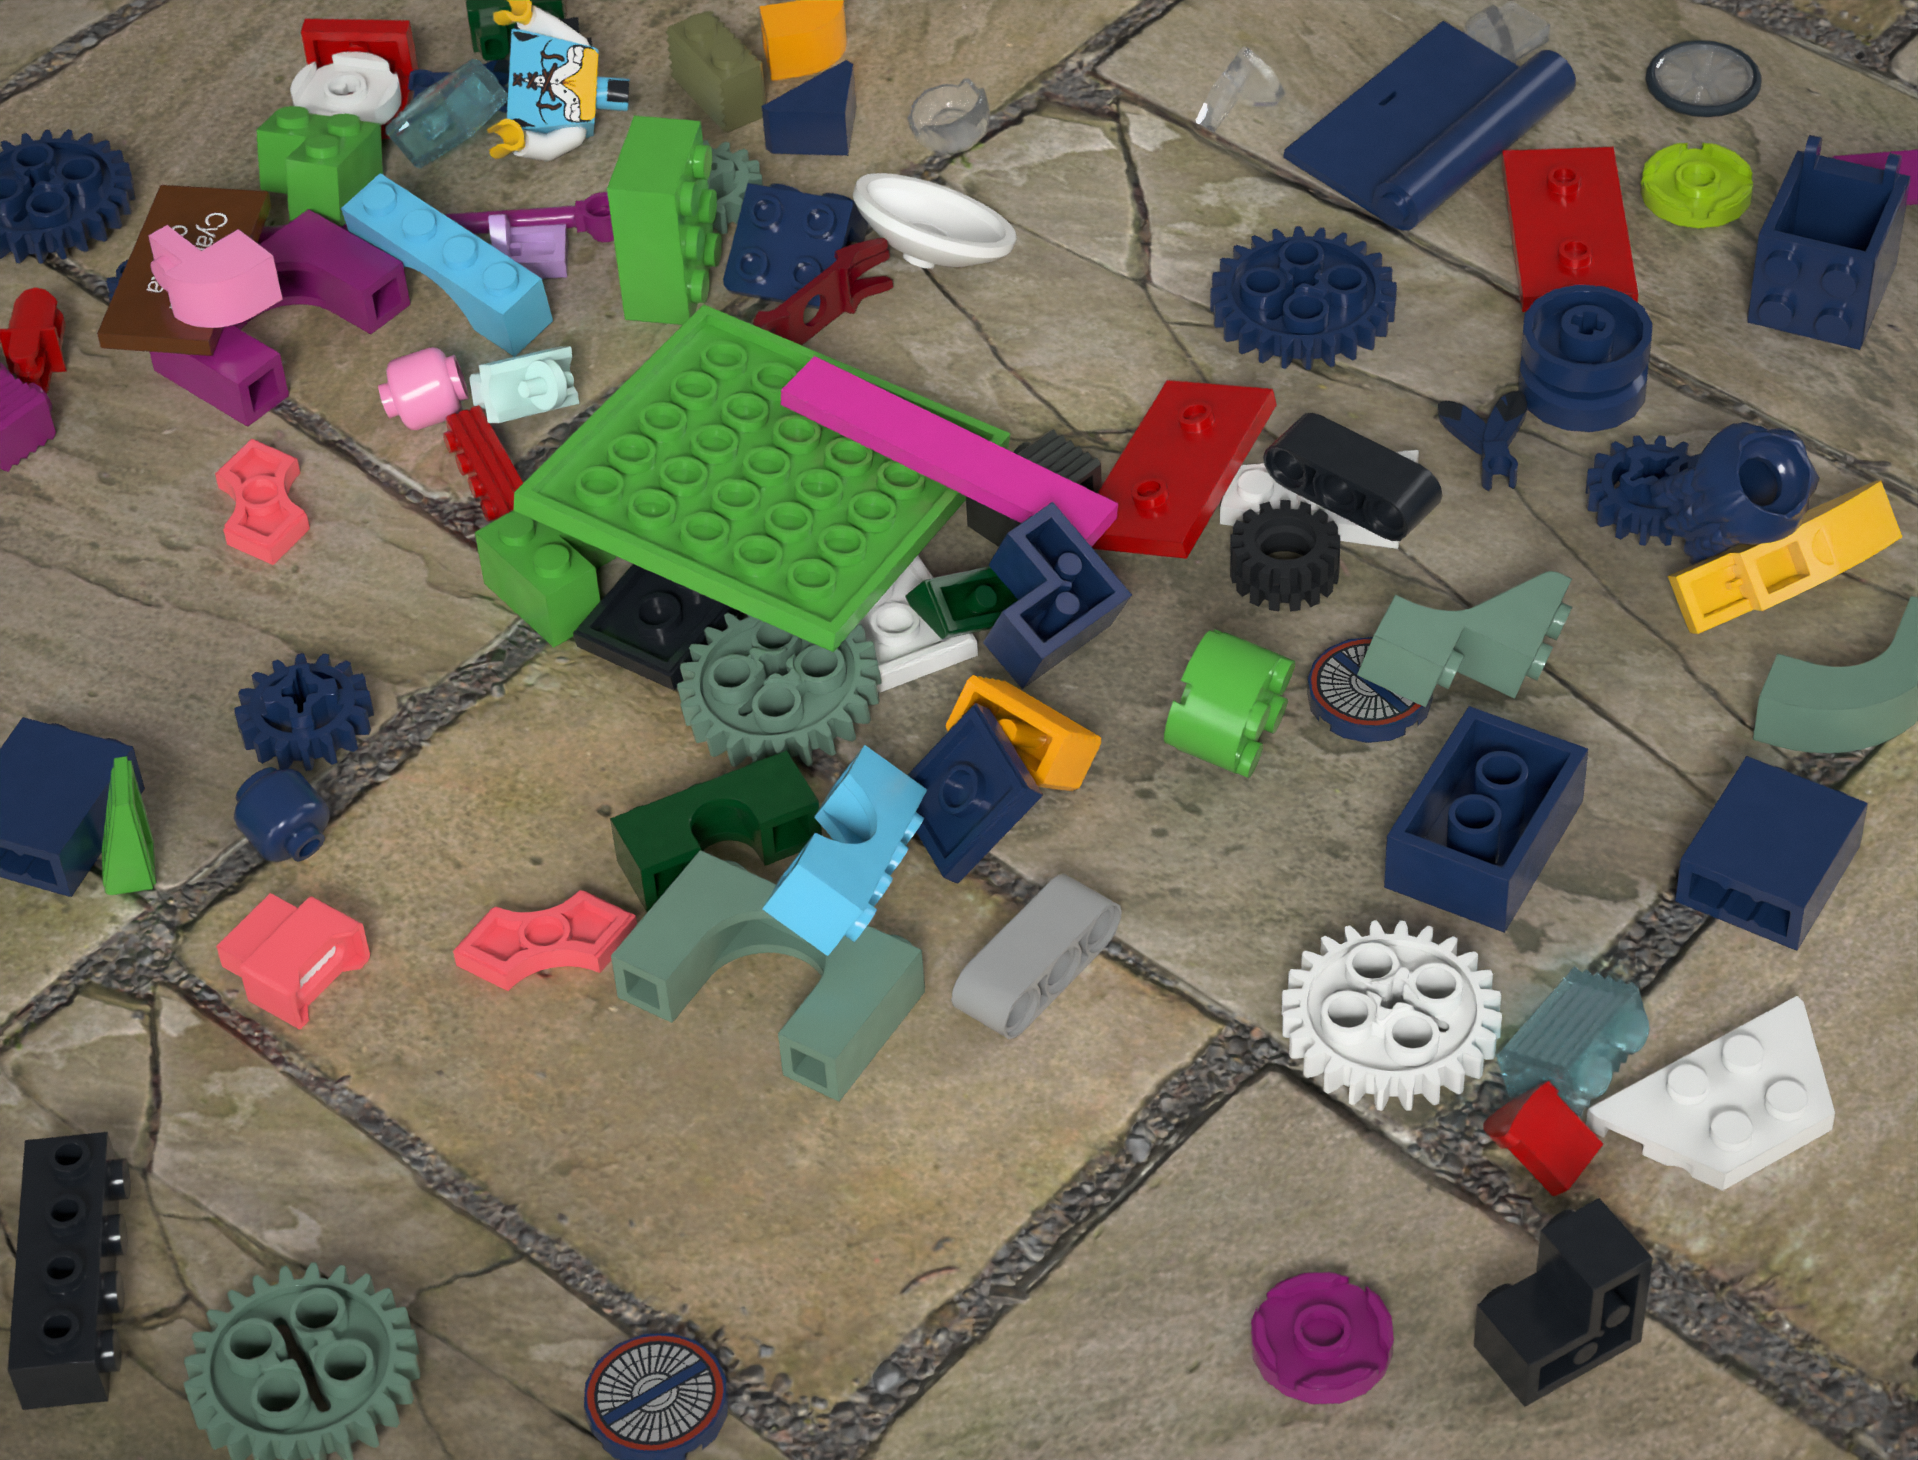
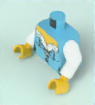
(551, 87)

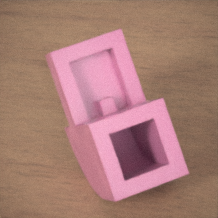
(216, 284)

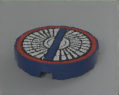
(1353, 704)
(656, 1398)

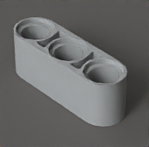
(1036, 956)

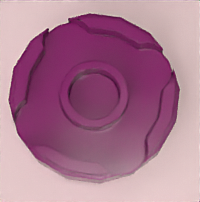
(1322, 1338)

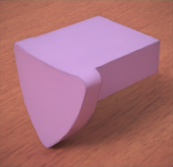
(535, 247)

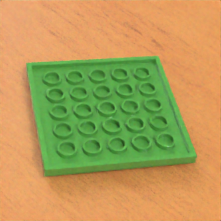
(738, 495)

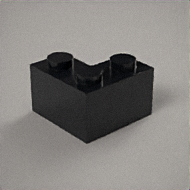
(1571, 1312)

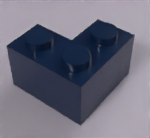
(1061, 594)

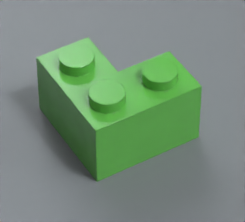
(317, 159)
(541, 573)

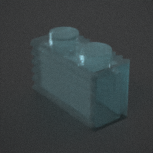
(447, 113)
(1576, 1038)

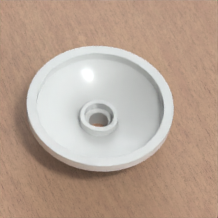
(932, 221)

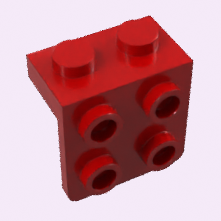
(383, 38)

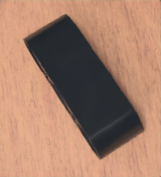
(1353, 476)

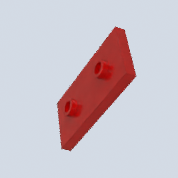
(1567, 221)
(1181, 465)

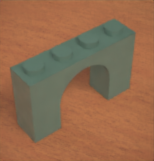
(717, 917)

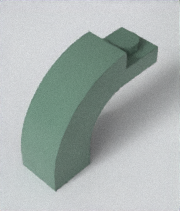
(1842, 707)

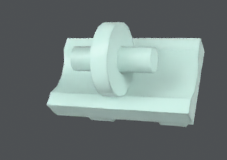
(525, 385)

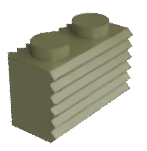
(716, 70)

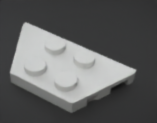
(1729, 1102)

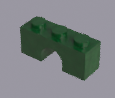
(755, 805)

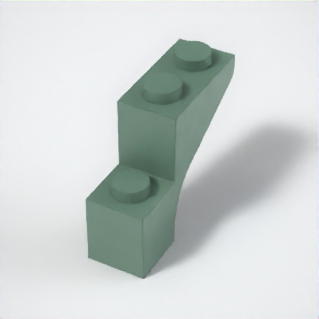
(1488, 643)

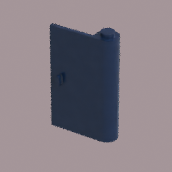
(1429, 124)

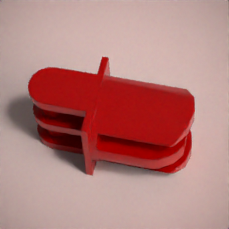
(34, 338)

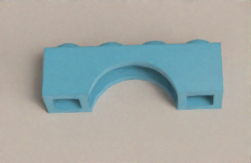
(489, 287)
(839, 881)

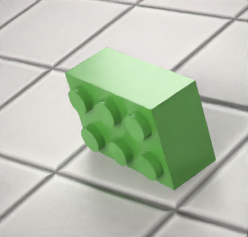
(663, 220)

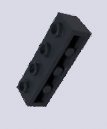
(68, 1271)

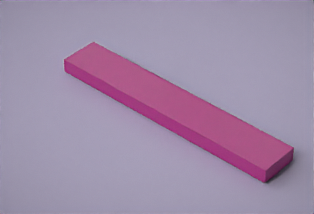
(941, 449)

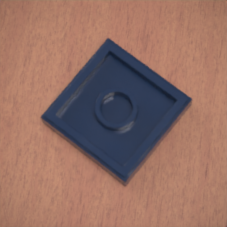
(972, 792)

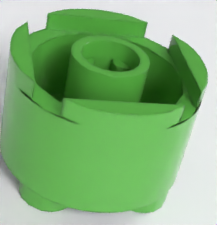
(1229, 702)

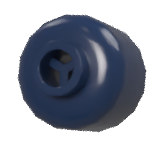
(281, 814)

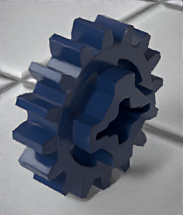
(1636, 471)
(304, 712)

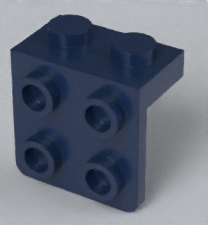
(788, 240)

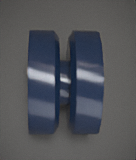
(1585, 358)

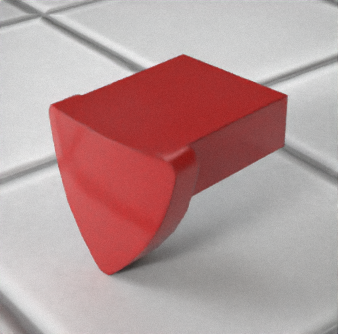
(1544, 1137)

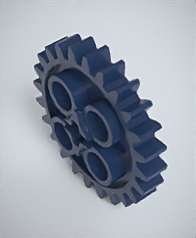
(60, 194)
(1303, 297)

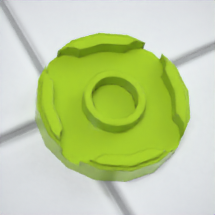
(1697, 185)

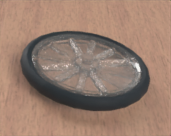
(1703, 78)

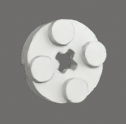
(367, 75)

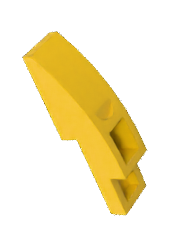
(1762, 575)

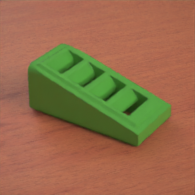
(127, 837)

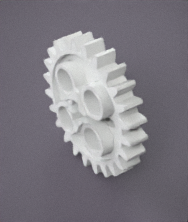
(1391, 1015)

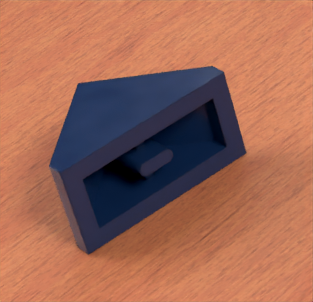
(814, 115)

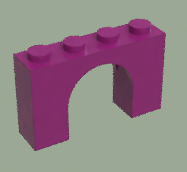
(314, 267)

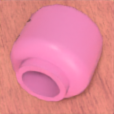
(423, 388)

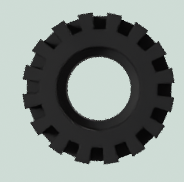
(1285, 579)

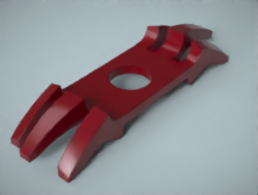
(837, 292)

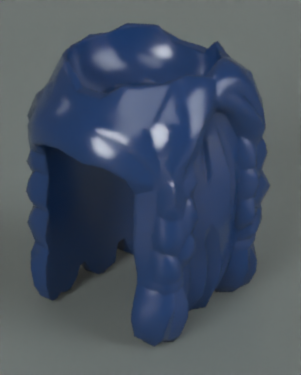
(1743, 490)

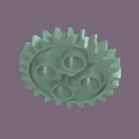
(776, 692)
(362, 1339)

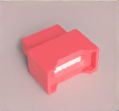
(292, 954)

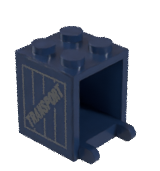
(1828, 247)

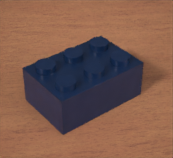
(1485, 818)

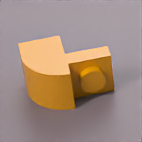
(802, 36)

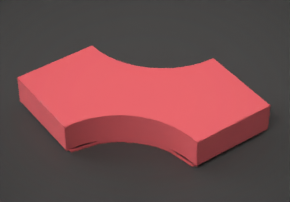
(264, 516)
(518, 944)

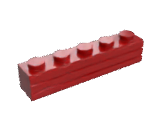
(483, 460)

